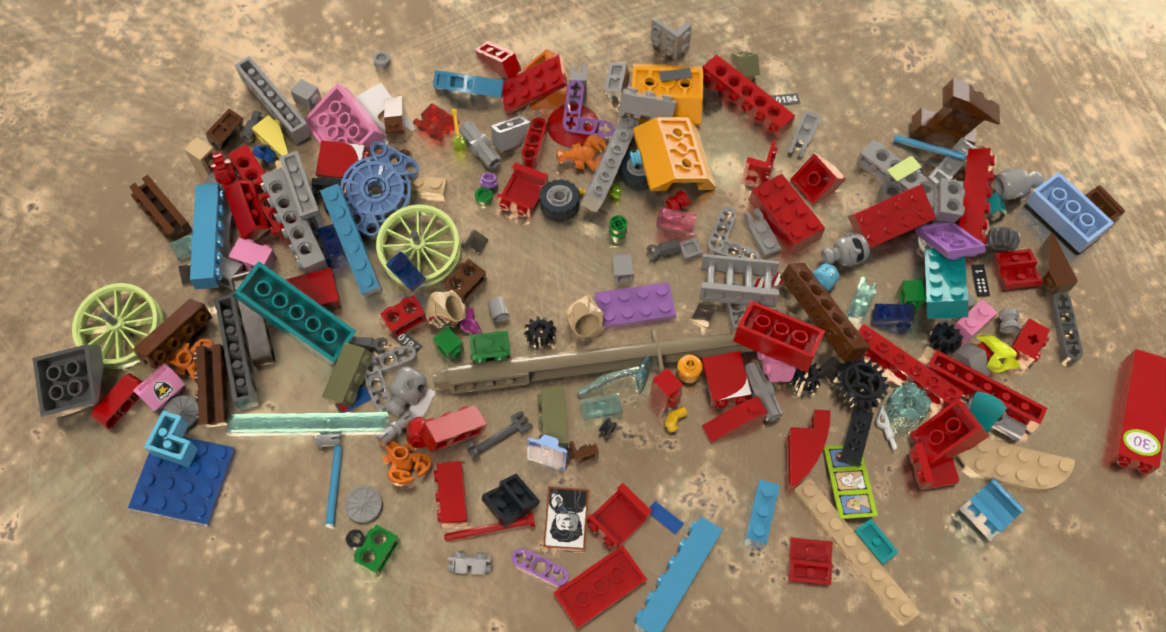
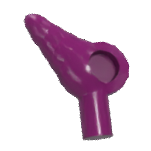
(470, 324)

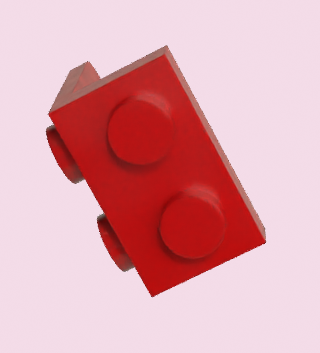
(758, 171)
(931, 476)

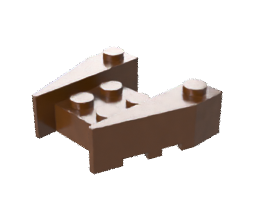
(959, 117)

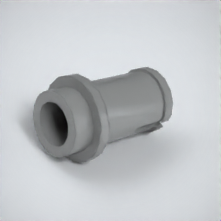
(327, 440)

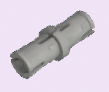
(394, 429)

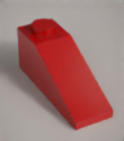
(499, 59)
(735, 419)

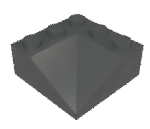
(68, 380)

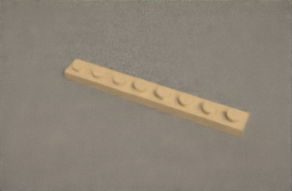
(857, 552)

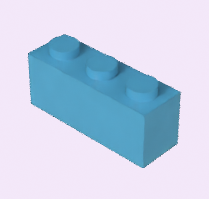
(761, 515)

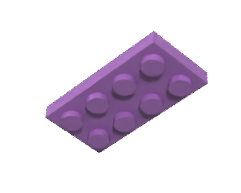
(950, 240)
(636, 305)

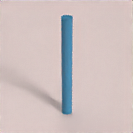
(929, 147)
(333, 486)

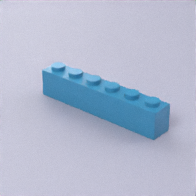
(207, 237)
(351, 240)
(678, 577)

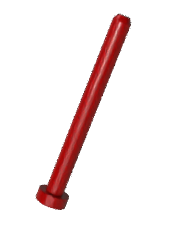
(489, 529)

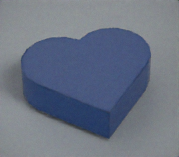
(265, 153)

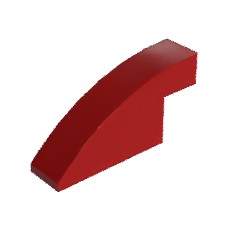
(806, 447)

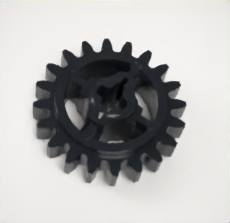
(861, 386)

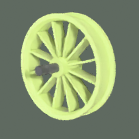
(419, 245)
(117, 325)

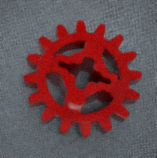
(223, 170)

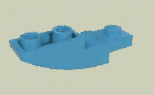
(468, 83)

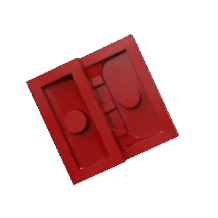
(1017, 269)
(810, 561)

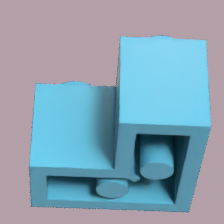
(167, 440)

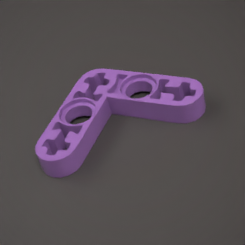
(579, 121)

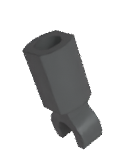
(247, 133)
(663, 248)
(369, 343)

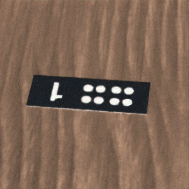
(980, 280)

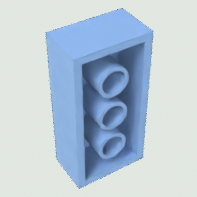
(1069, 212)

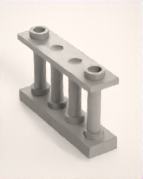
(302, 191)
(734, 293)

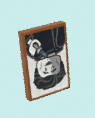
(566, 519)

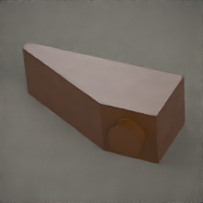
(394, 120)
(1056, 270)

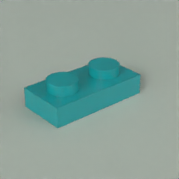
(876, 541)

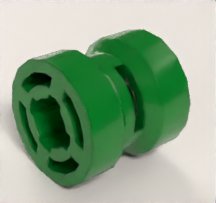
(617, 227)

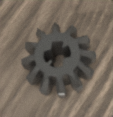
(1003, 239)

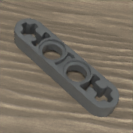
(1061, 327)

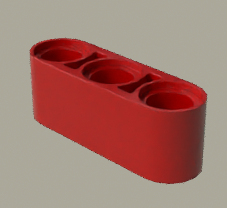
(534, 136)
(117, 402)

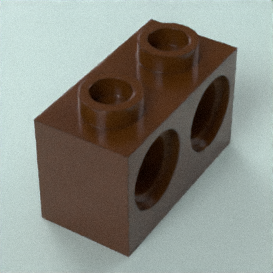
(468, 284)

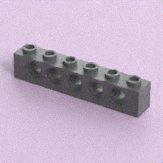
(236, 353)

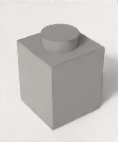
(306, 94)
(622, 268)

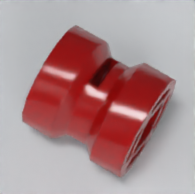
(678, 202)

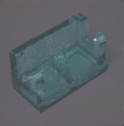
(861, 301)

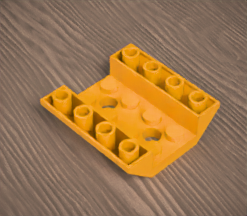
(687, 99)
(664, 153)

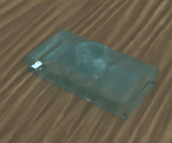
(182, 247)
(600, 407)

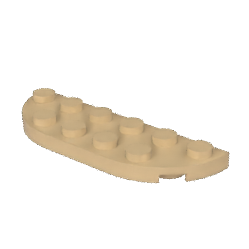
(1016, 465)

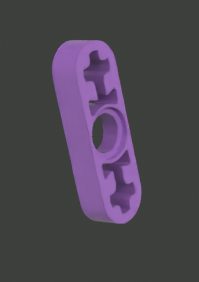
(542, 576)

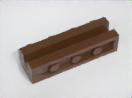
(161, 209)
(172, 333)
(212, 386)

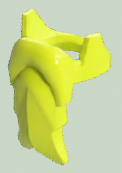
(1000, 350)

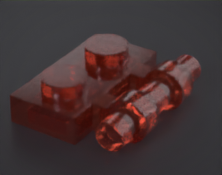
(438, 118)

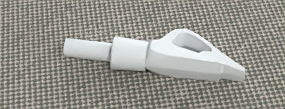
(887, 427)

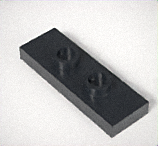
(856, 437)

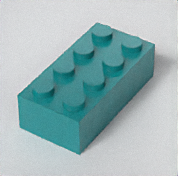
(945, 286)

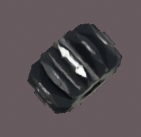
(536, 338)
(945, 338)
(809, 383)

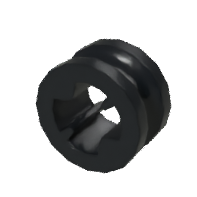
(607, 427)
(354, 546)

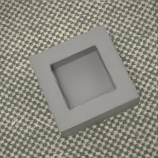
(690, 249)

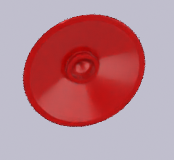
(566, 138)

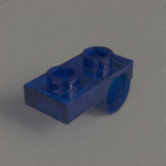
(405, 271)
(899, 314)

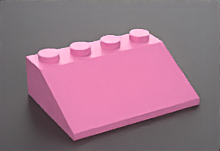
(343, 119)

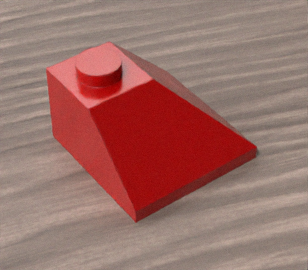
(817, 179)

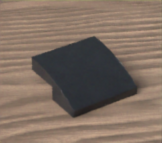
(510, 500)

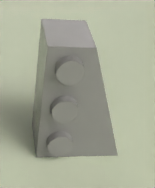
(645, 104)

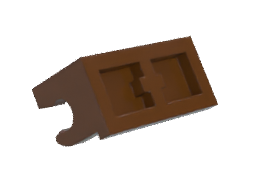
(224, 127)
(1105, 203)

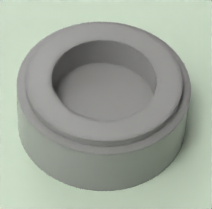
(381, 60)

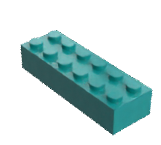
(294, 313)

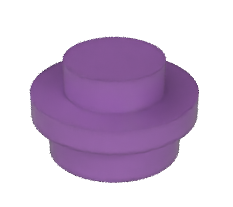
(488, 180)

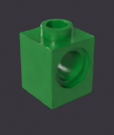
(912, 293)
(448, 344)

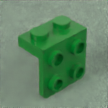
(489, 345)

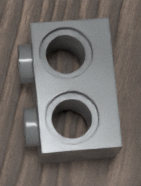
(944, 199)

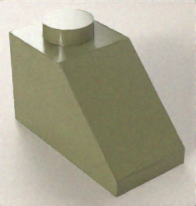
(747, 63)

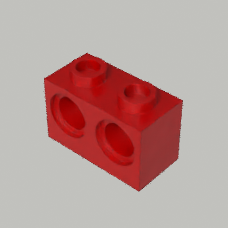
(406, 321)

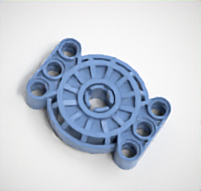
(378, 172)

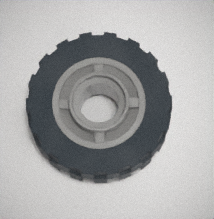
(632, 176)
(557, 208)

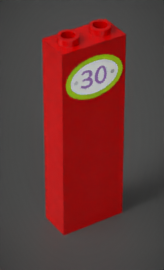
(1141, 413)

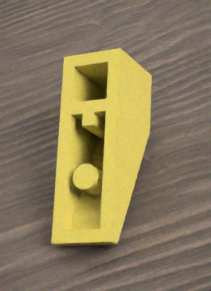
(270, 134)

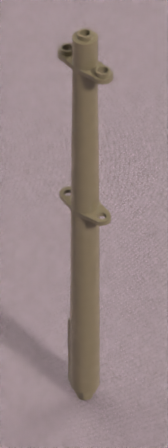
(523, 370)

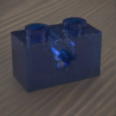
(332, 247)

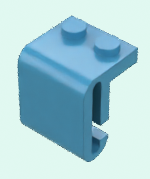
(992, 509)

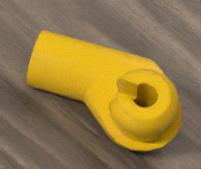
(672, 418)

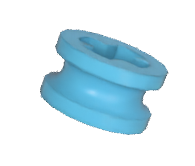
(635, 158)

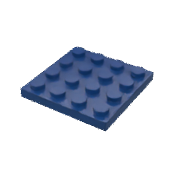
(182, 491)

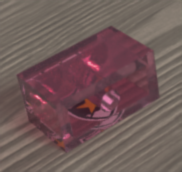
(676, 221)

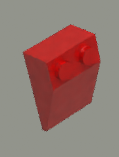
(949, 432)

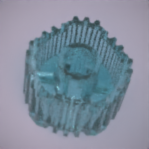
(909, 396)

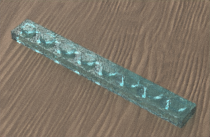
(306, 424)

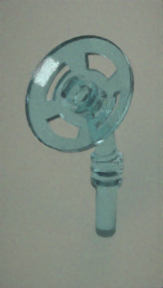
(639, 373)

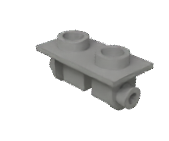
(461, 561)

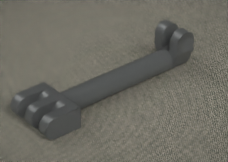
(516, 425)

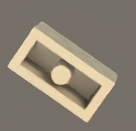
(201, 156)

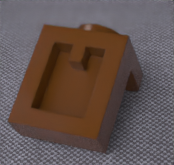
(584, 454)

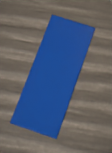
(666, 517)

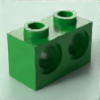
(382, 552)

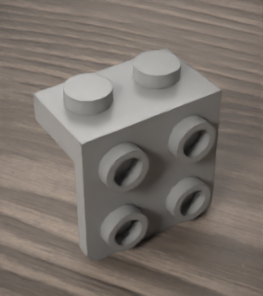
(670, 41)

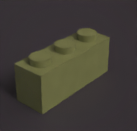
(347, 375)
(553, 414)

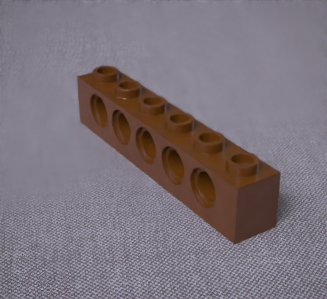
(824, 312)

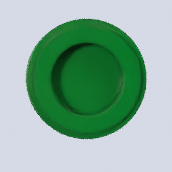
(483, 196)

